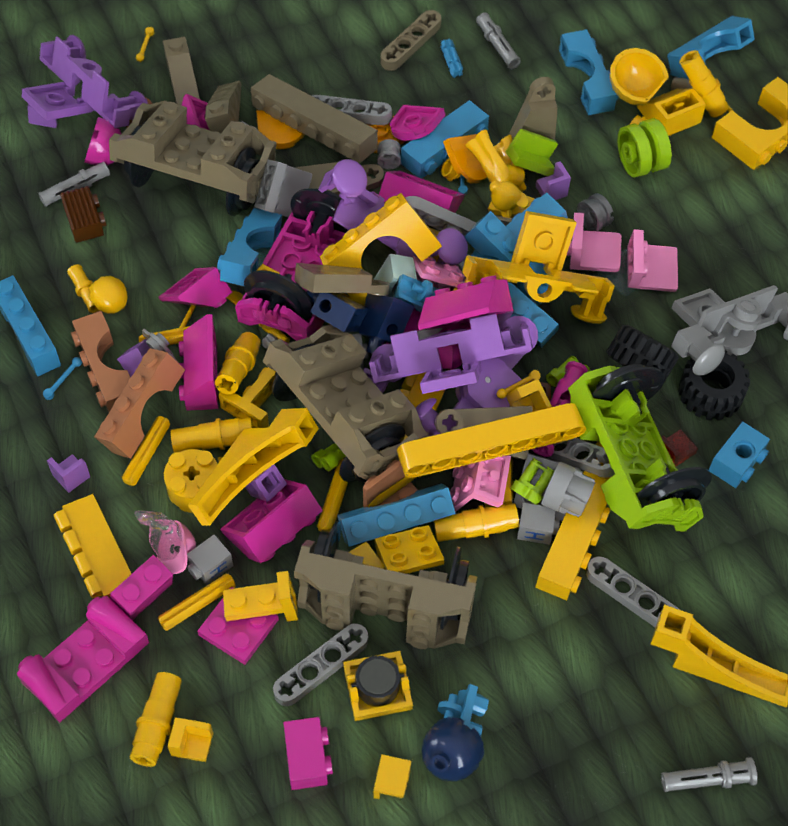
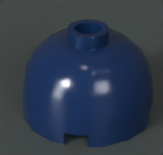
(452, 749)

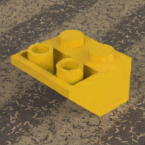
(675, 109)

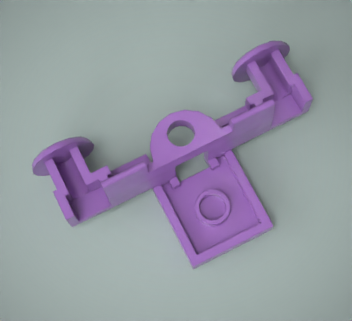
(70, 64)
(358, 202)
(483, 341)

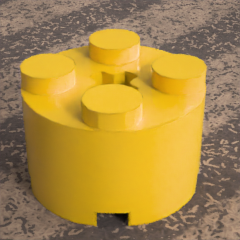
(186, 475)

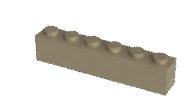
(315, 118)

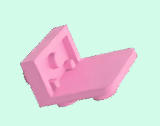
(594, 249)

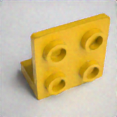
(409, 550)

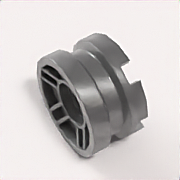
(596, 212)

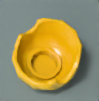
(108, 294)

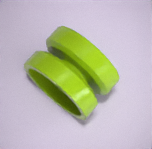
(644, 147)

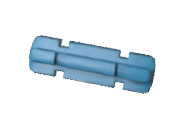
(451, 58)

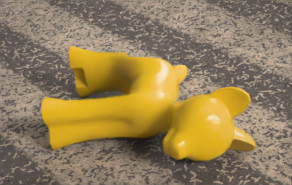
(505, 177)

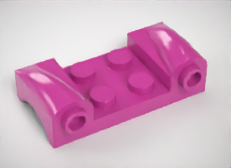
(83, 659)

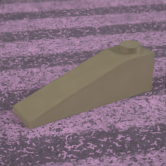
(180, 68)
(223, 106)

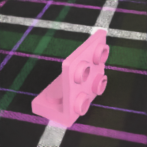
(651, 265)
(439, 274)
(481, 481)

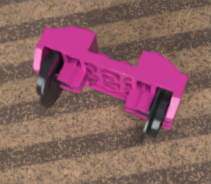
(276, 297)

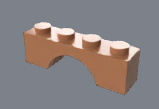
(95, 339)
(122, 428)

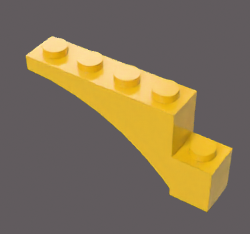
(250, 456)
(711, 659)

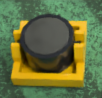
(378, 685)

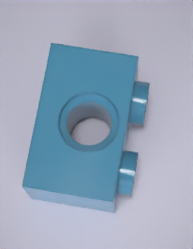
(744, 442)

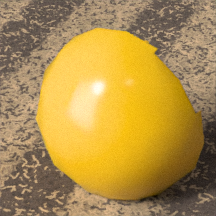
(637, 75)

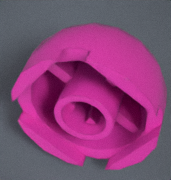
(99, 145)

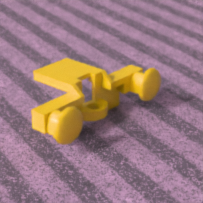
(546, 241)

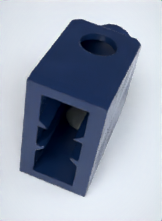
(344, 312)
(384, 318)

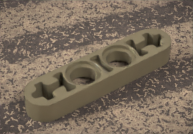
(415, 42)

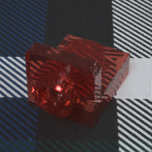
(679, 447)

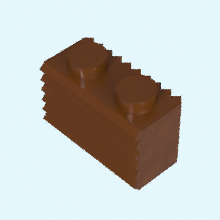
(82, 214)

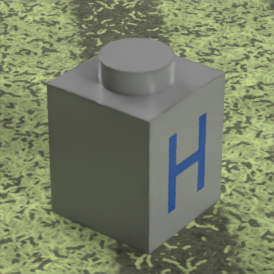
(537, 524)
(209, 560)

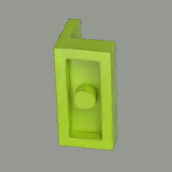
(532, 152)

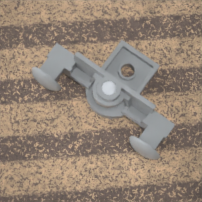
(725, 325)

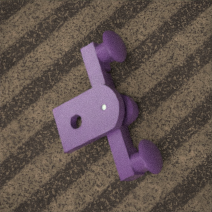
(495, 374)

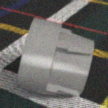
(568, 490)

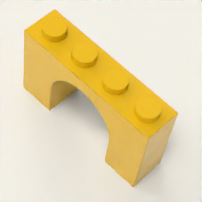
(750, 143)
(393, 219)

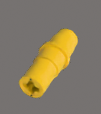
(704, 83)
(238, 362)
(209, 435)
(477, 522)
(155, 720)

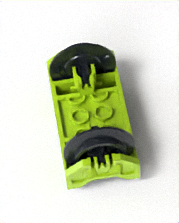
(645, 481)

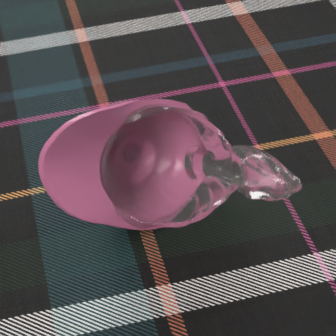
(168, 539)

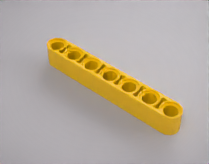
(490, 440)

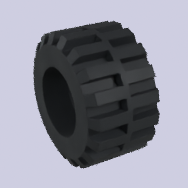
(635, 347)
(712, 401)

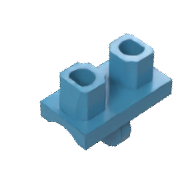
(414, 291)
(465, 705)

